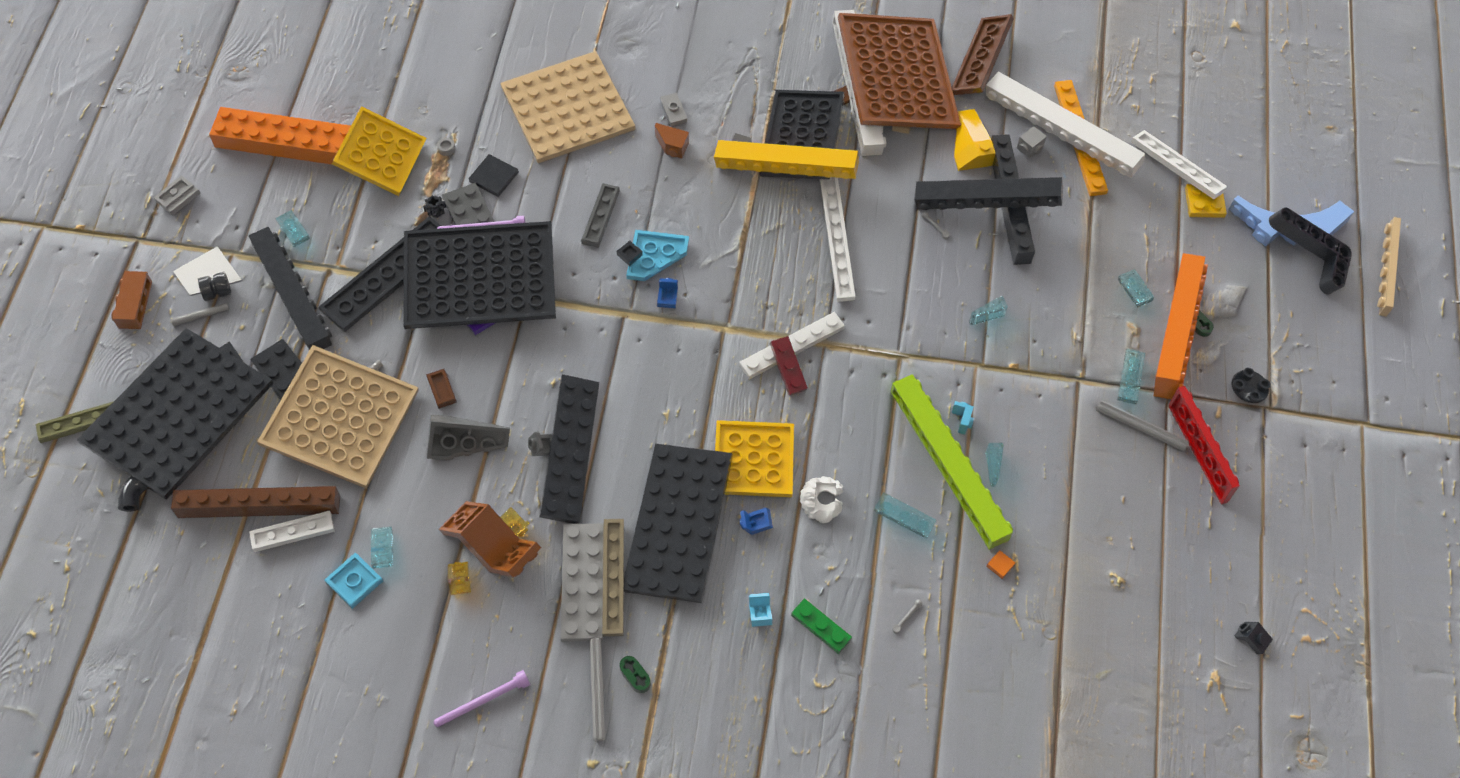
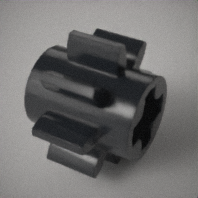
(434, 206)

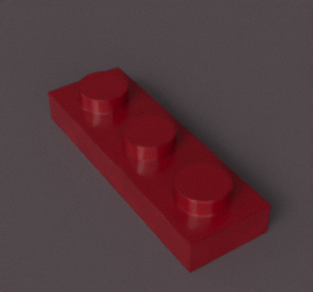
(788, 365)

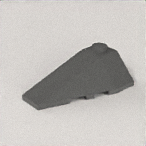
(458, 437)

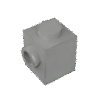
(1031, 142)

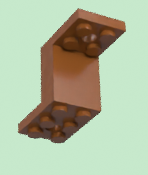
(490, 539)

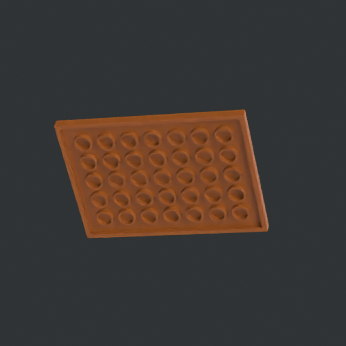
(898, 71)

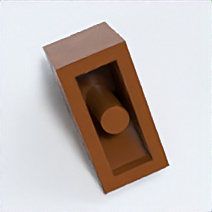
(672, 140)

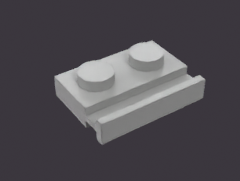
(177, 195)

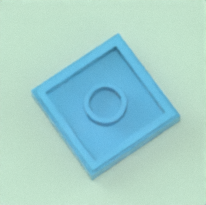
(353, 580)

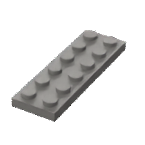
(582, 582)

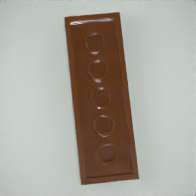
(982, 54)

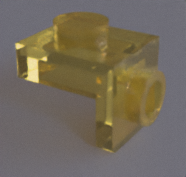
(515, 522)
(459, 578)

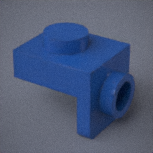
(667, 293)
(756, 521)

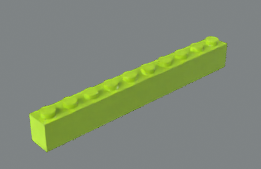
(951, 462)

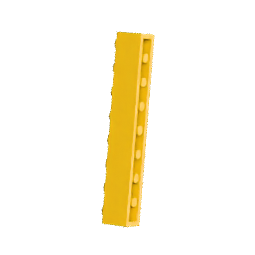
(786, 159)

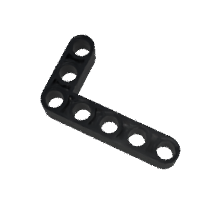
(1320, 243)

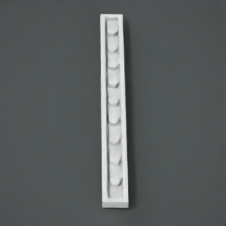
(837, 240)

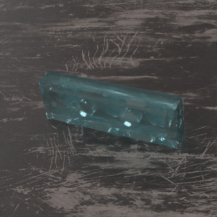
(1131, 376)
(905, 515)

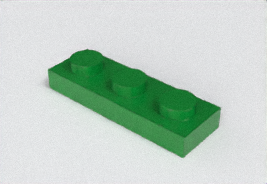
(821, 626)

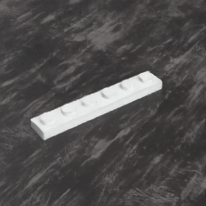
(1179, 164)
(800, 341)

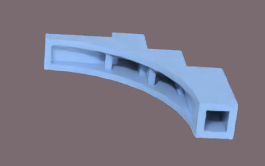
(1258, 219)

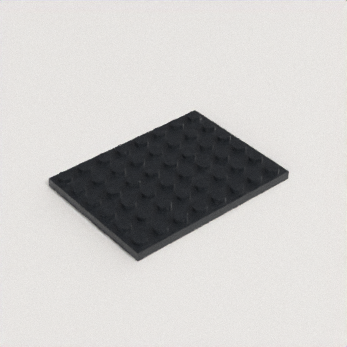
(478, 275)
(175, 413)

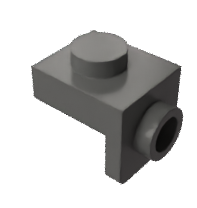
(539, 444)

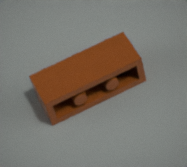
(131, 300)

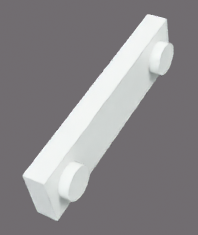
(291, 531)

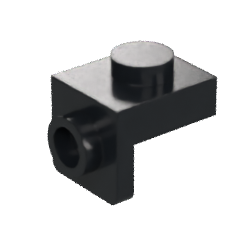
(1254, 635)

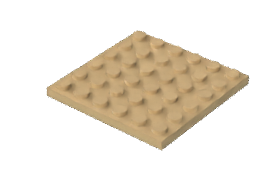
(567, 106)
(338, 416)

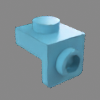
(965, 410)
(760, 609)

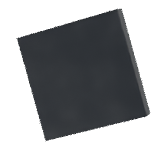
(493, 175)

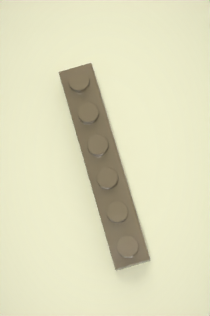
(613, 578)

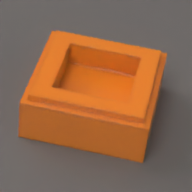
(1001, 564)

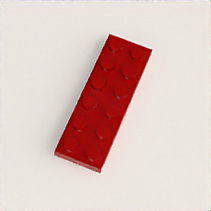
(1203, 445)

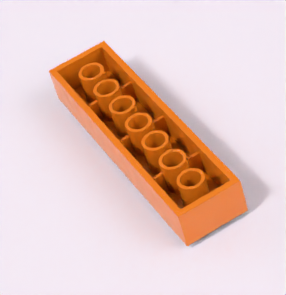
(277, 135)
(1181, 326)

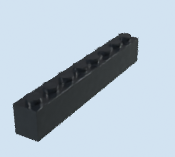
(989, 193)
(1015, 219)
(289, 289)

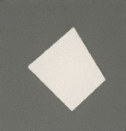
(205, 265)

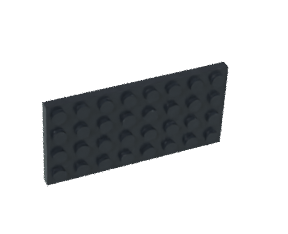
(677, 523)

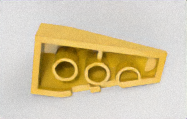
(972, 143)

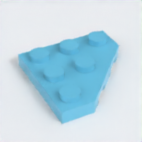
(659, 252)

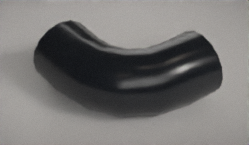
(130, 495)

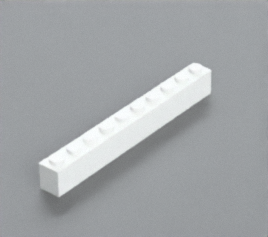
(1065, 124)
(869, 136)

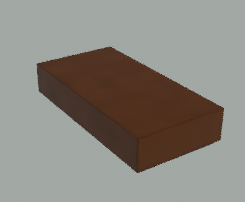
(441, 388)

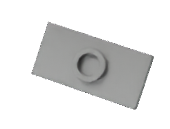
(673, 109)

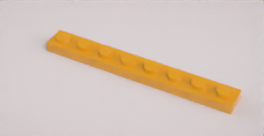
(1089, 166)

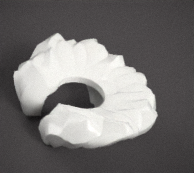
(813, 507)

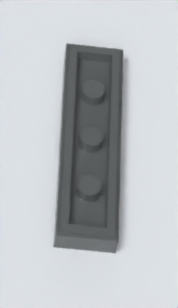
(600, 215)

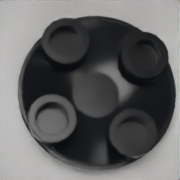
(1250, 386)

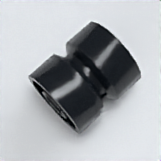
(211, 287)

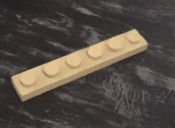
(1389, 269)

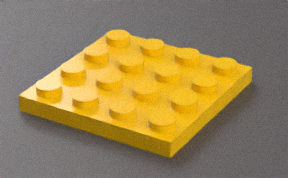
(379, 151)
(760, 457)

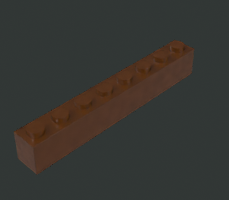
(255, 502)

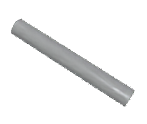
(200, 314)

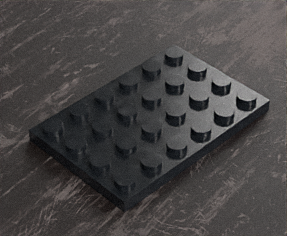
(805, 121)

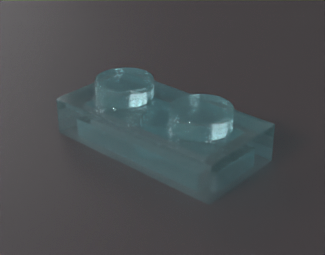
(292, 228)
(1136, 288)

